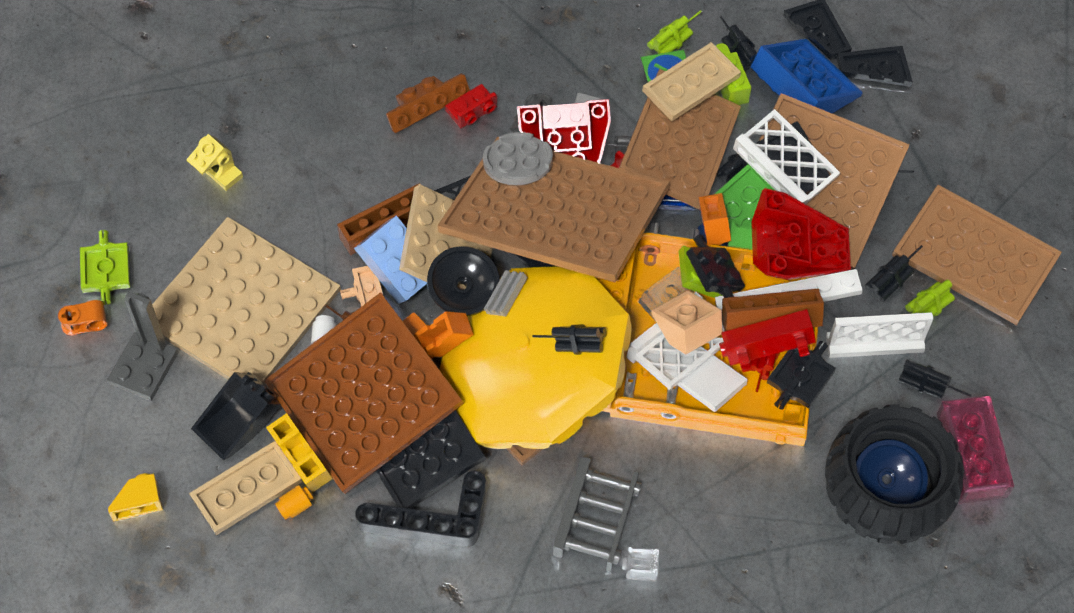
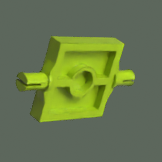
(104, 267)

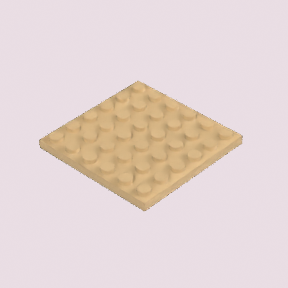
(242, 303)

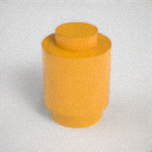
(294, 502)

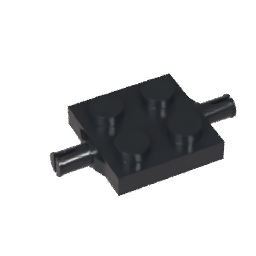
(715, 268)
(801, 377)

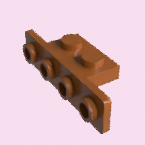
(424, 100)

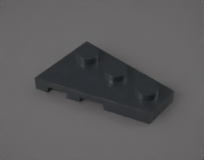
(876, 65)

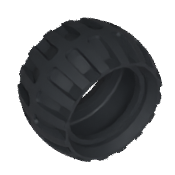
(876, 516)

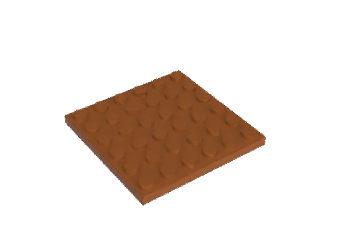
(363, 392)

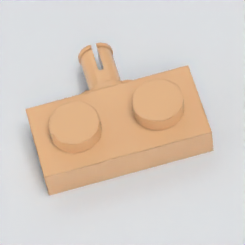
(365, 285)

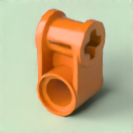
(84, 317)

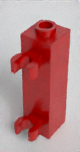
(768, 338)

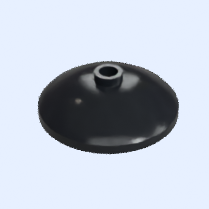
(464, 267)

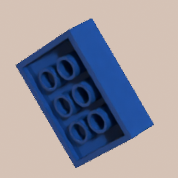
(804, 74)

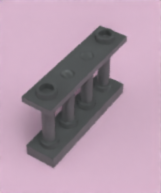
(579, 496)

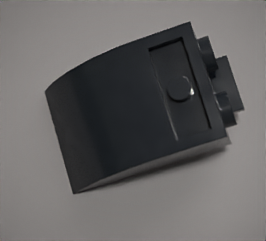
(236, 414)

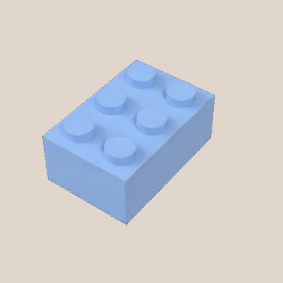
(383, 255)

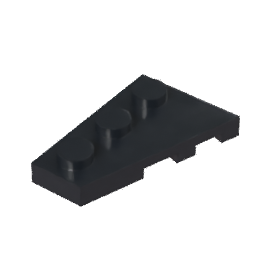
(819, 26)

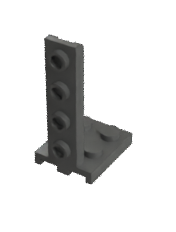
(147, 355)

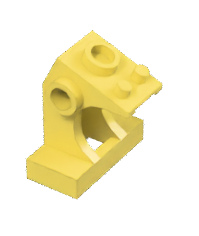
(211, 153)

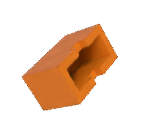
(444, 333)

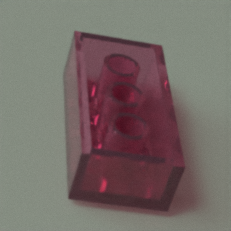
(981, 446)

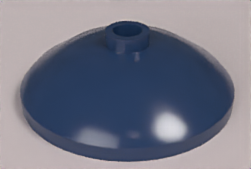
(900, 464)

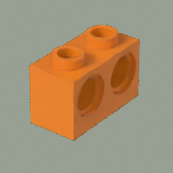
(715, 219)

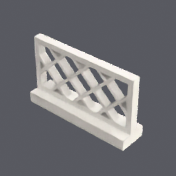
(769, 169)
(654, 337)
(875, 340)

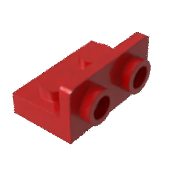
(471, 106)

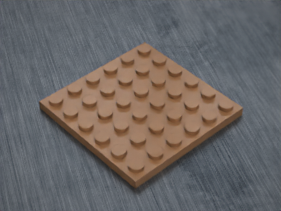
(865, 163)

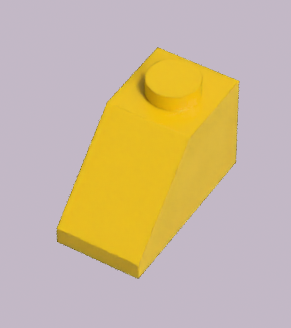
(136, 498)

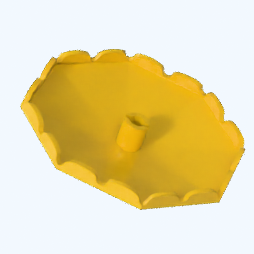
(518, 384)

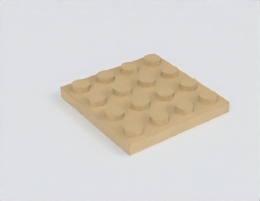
(422, 237)

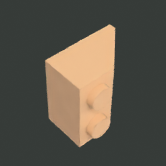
(688, 321)

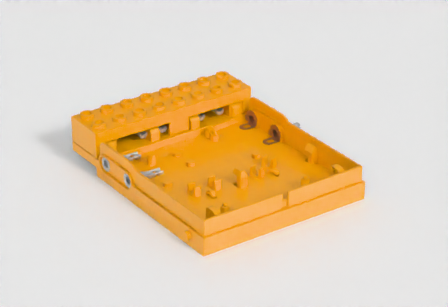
(648, 400)

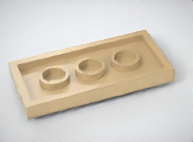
(691, 81)
(245, 487)

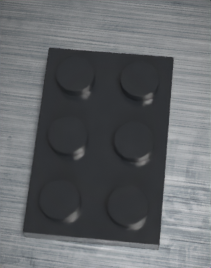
(792, 156)

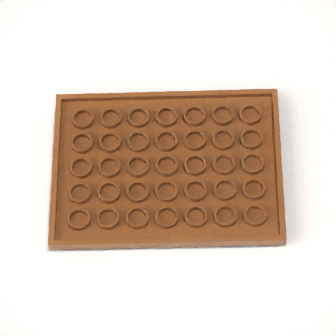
(571, 218)

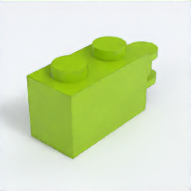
(740, 89)

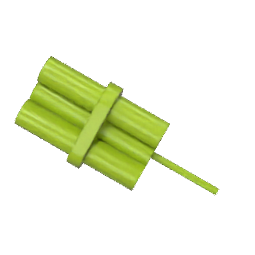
(672, 35)
(932, 299)

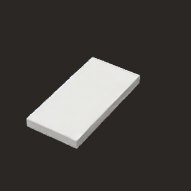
(710, 383)

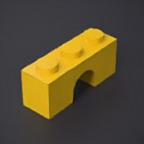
(299, 453)

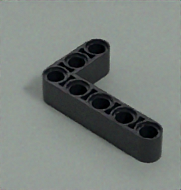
(430, 520)

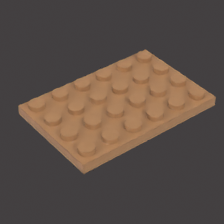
(682, 149)
(978, 254)

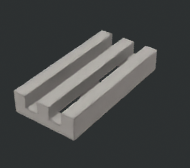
(505, 293)

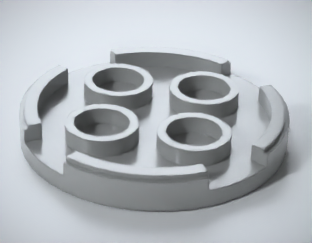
(517, 159)

